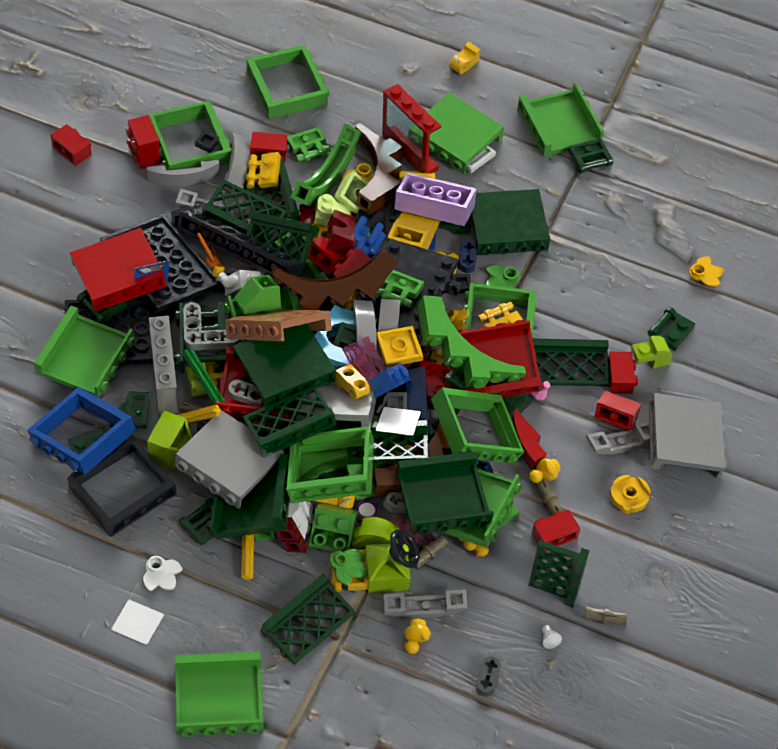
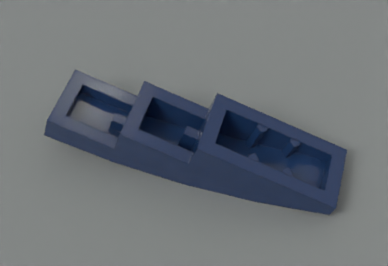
(418, 395)

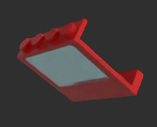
(409, 126)

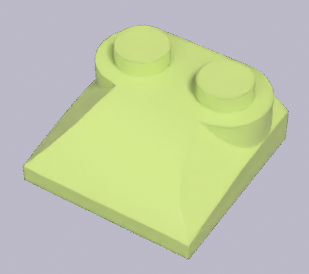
(348, 191)
(324, 208)

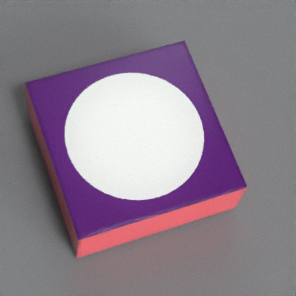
(366, 509)

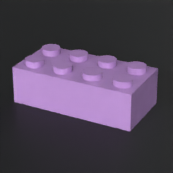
(435, 199)

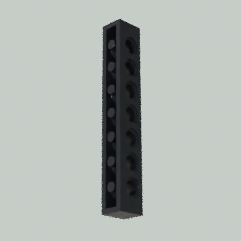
(237, 244)

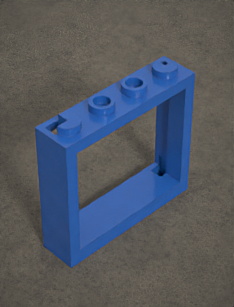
(83, 463)

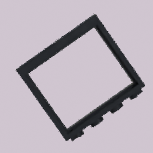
(135, 510)

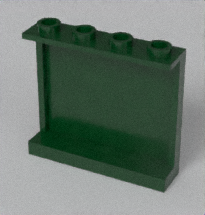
(510, 222)
(286, 365)
(443, 493)
(261, 509)

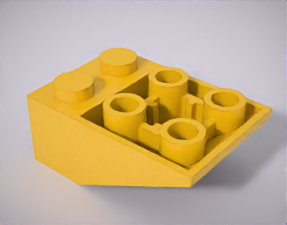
(414, 230)

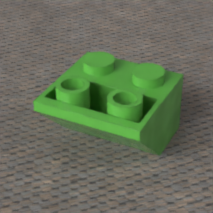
(259, 295)
(333, 528)

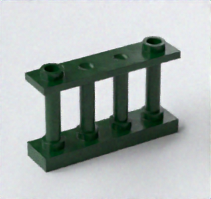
(218, 315)

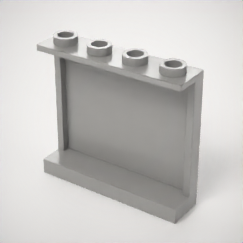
(163, 364)
(343, 405)
(686, 433)
(225, 459)

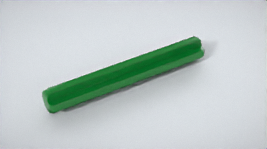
(202, 376)

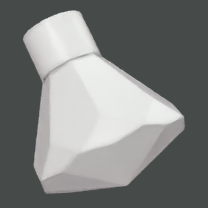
(551, 638)

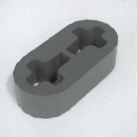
(483, 675)

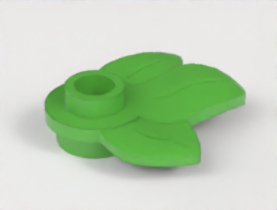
(502, 276)
(351, 566)

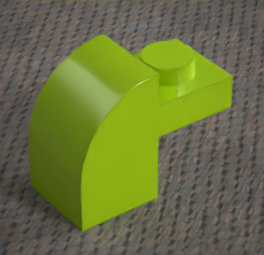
(653, 351)
(193, 383)
(373, 531)

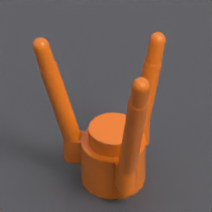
(210, 259)

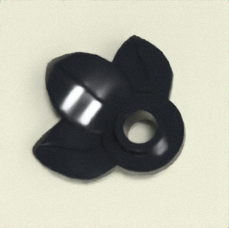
(373, 219)

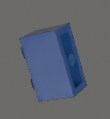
(389, 379)

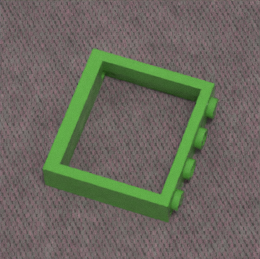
(293, 104)
(186, 114)
(502, 295)
(448, 398)
(337, 486)

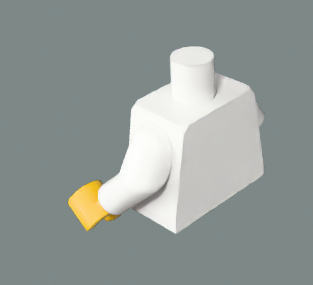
(235, 281)

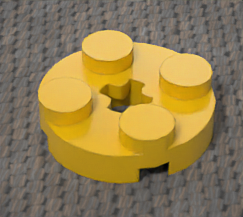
(626, 503)

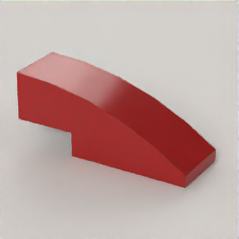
(529, 439)

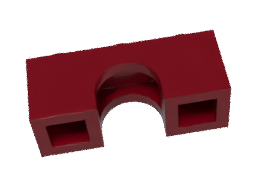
(341, 232)

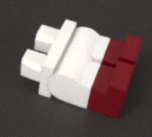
(298, 525)

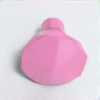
(541, 395)

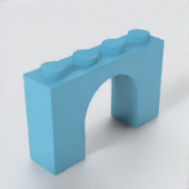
(335, 353)

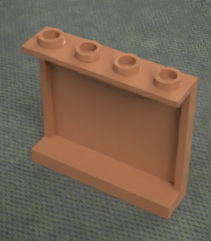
(270, 325)

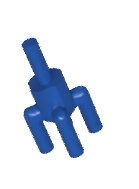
(368, 244)

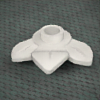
(162, 576)

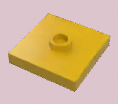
(399, 346)

